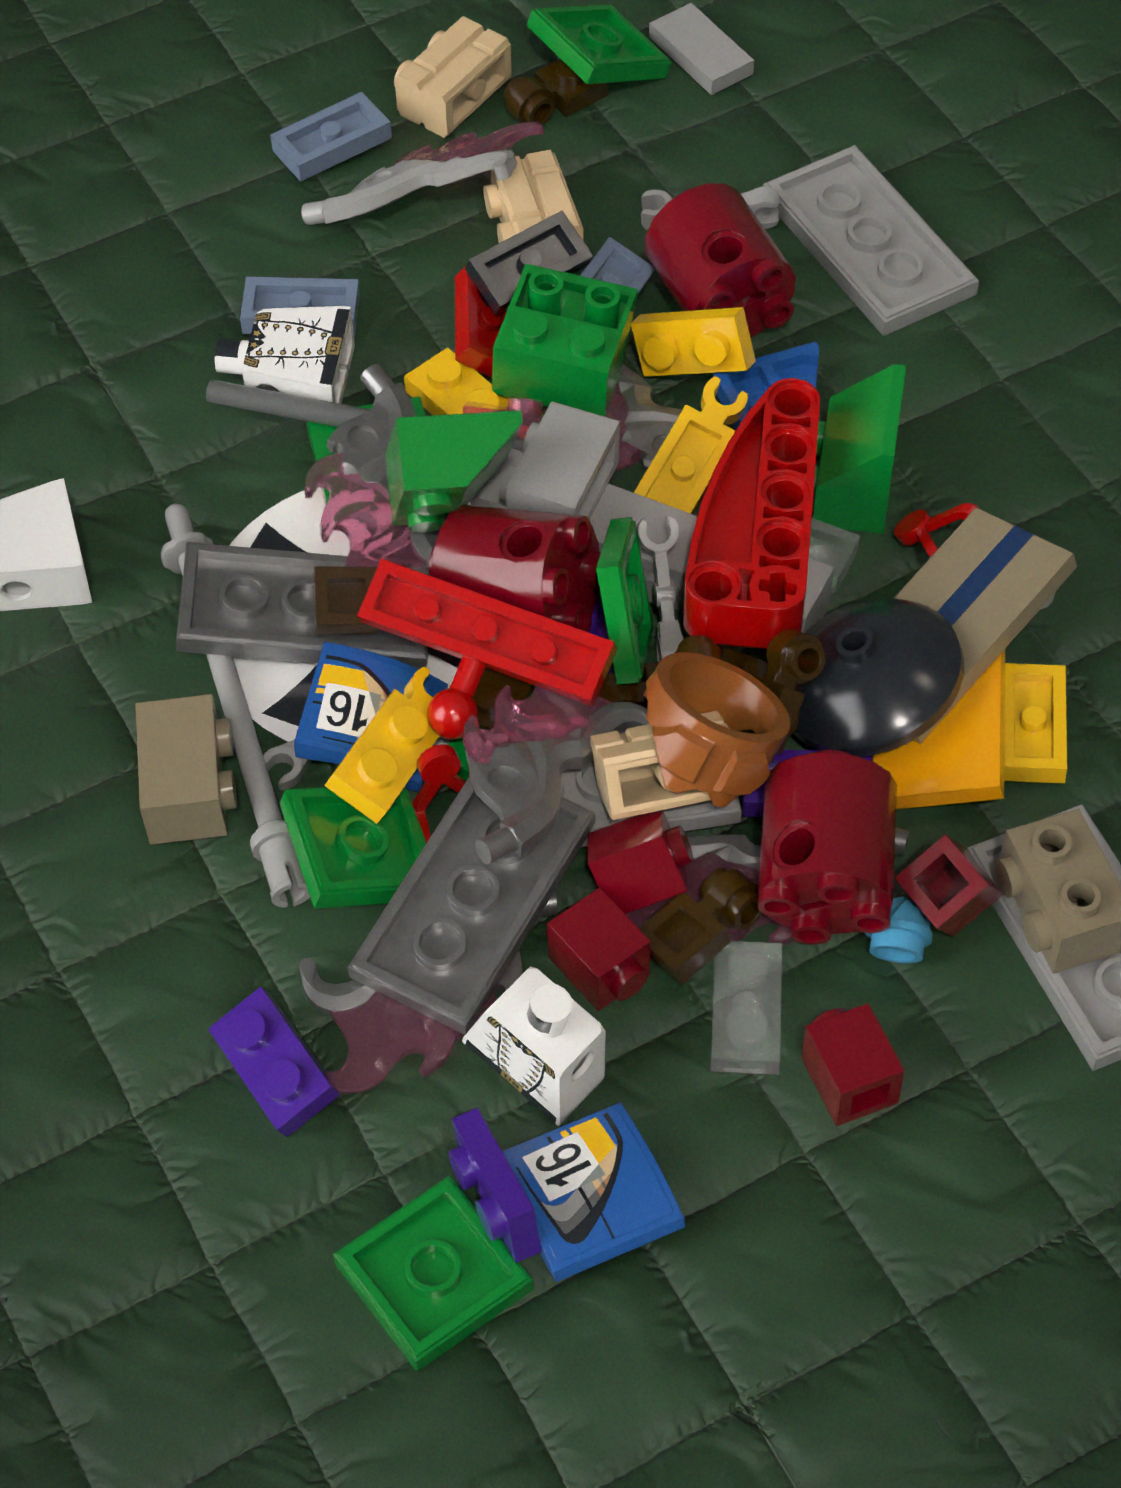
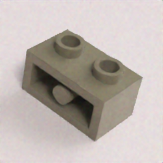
(182, 769)
(1062, 890)

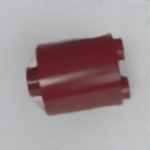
(720, 257)
(522, 559)
(828, 846)

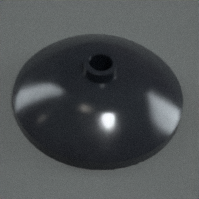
(883, 679)

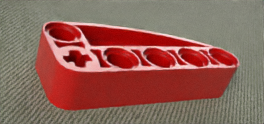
(756, 524)

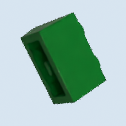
(563, 339)

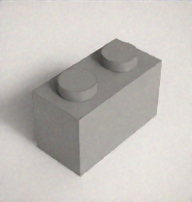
(563, 463)

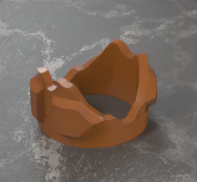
(699, 751)

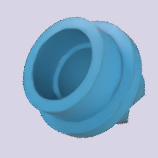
(906, 935)

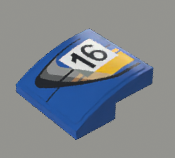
(344, 699)
(594, 1191)

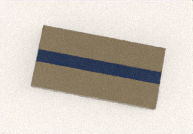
(988, 587)

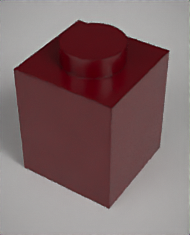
(640, 860)
(949, 885)
(599, 950)
(852, 1063)

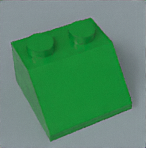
(859, 452)
(444, 463)

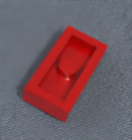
(474, 326)

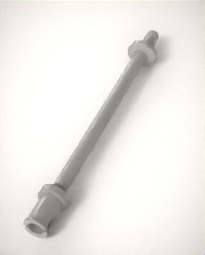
(271, 840)

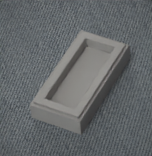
(701, 48)

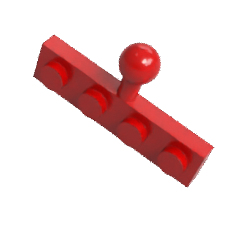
(483, 636)

